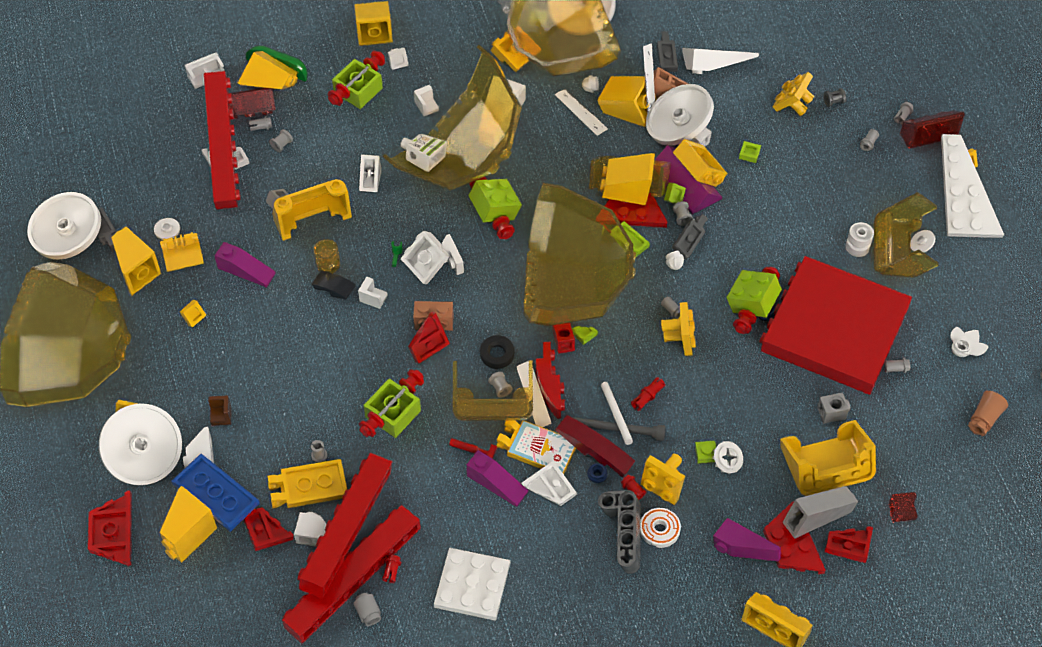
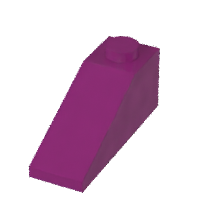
(240, 263)
(495, 478)
(743, 543)

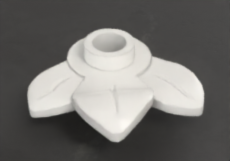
(968, 342)

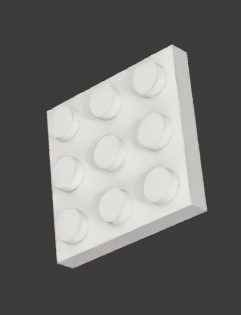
(472, 584)

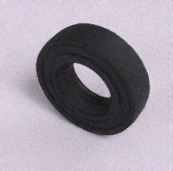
(497, 341)

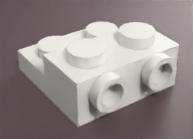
(425, 256)

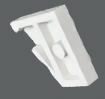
(551, 484)

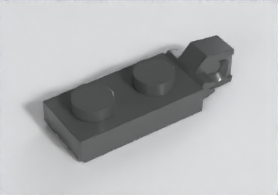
(667, 53)
(106, 230)
(690, 236)

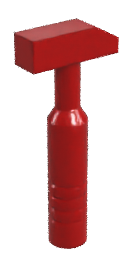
(473, 448)

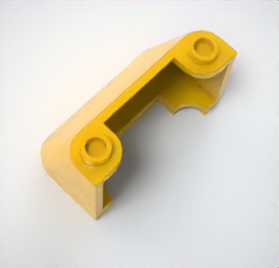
(308, 202)
(831, 462)

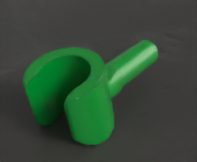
(396, 250)

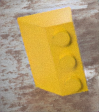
(776, 621)

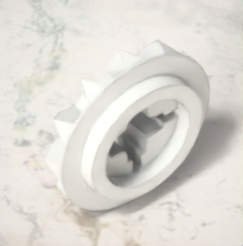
(732, 451)

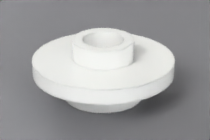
(166, 228)
(923, 241)

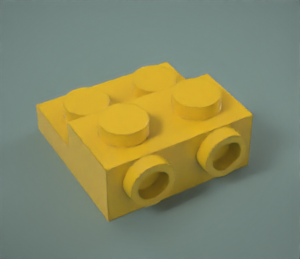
(504, 51)

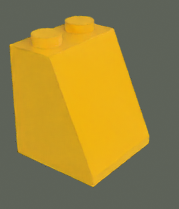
(373, 23)
(267, 72)
(625, 99)
(628, 178)
(135, 259)
(186, 525)

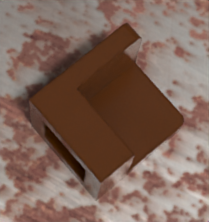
(220, 410)

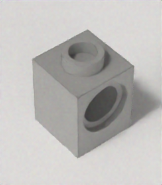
(831, 414)

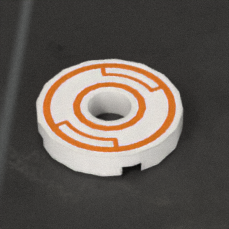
(664, 517)

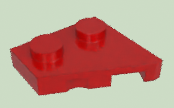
(428, 339)
(265, 530)
(850, 543)

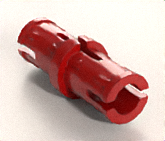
(647, 394)

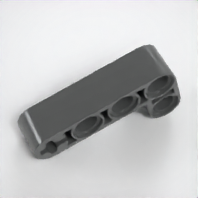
(625, 532)

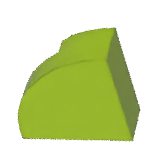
(584, 334)

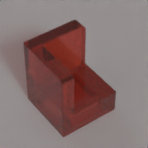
(903, 507)

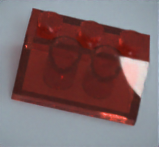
(253, 101)
(931, 128)

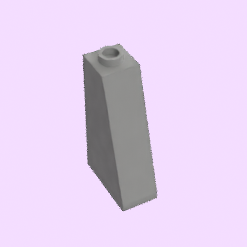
(818, 510)

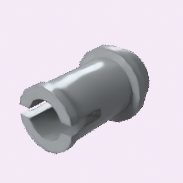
(905, 109)
(264, 123)
(868, 142)
(671, 307)
(897, 365)
(318, 454)

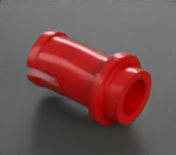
(630, 484)
(391, 568)

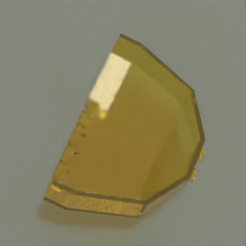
(563, 34)
(476, 133)
(575, 259)
(61, 337)

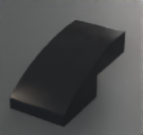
(334, 284)

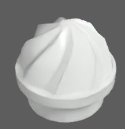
(590, 84)
(674, 260)

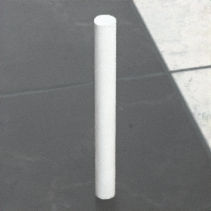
(616, 413)

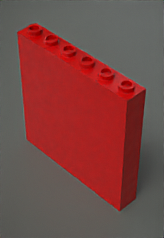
(835, 324)

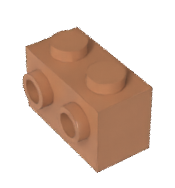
(443, 310)

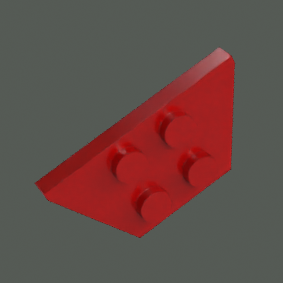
(638, 214)
(112, 530)
(795, 552)

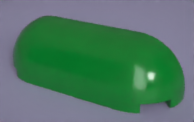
(288, 60)

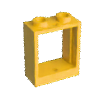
(700, 163)

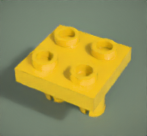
(792, 92)
(681, 329)
(663, 478)

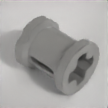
(281, 140)
(682, 213)
(501, 386)

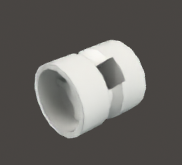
(859, 239)

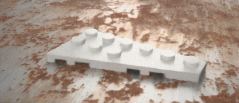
(966, 201)

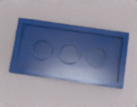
(217, 490)

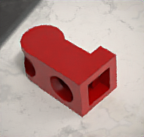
(564, 337)

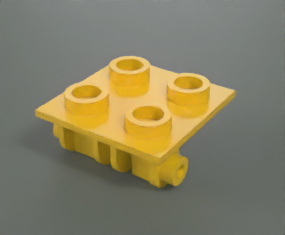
(181, 252)

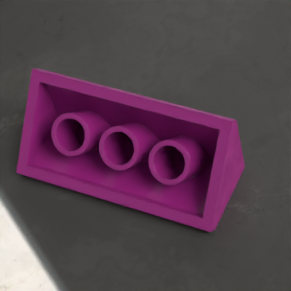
(697, 194)

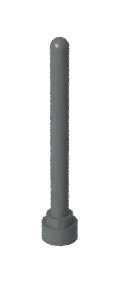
(656, 432)

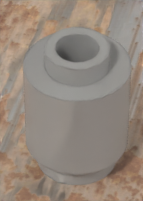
(367, 609)

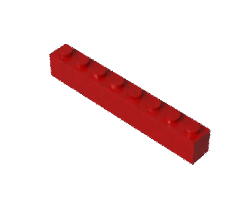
(220, 140)
(345, 526)
(353, 573)

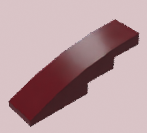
(595, 444)

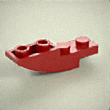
(550, 382)

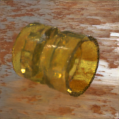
(327, 256)

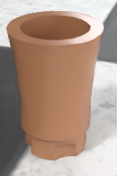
(987, 412)

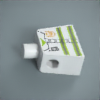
(424, 151)

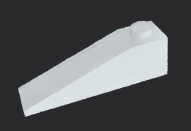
(706, 60)

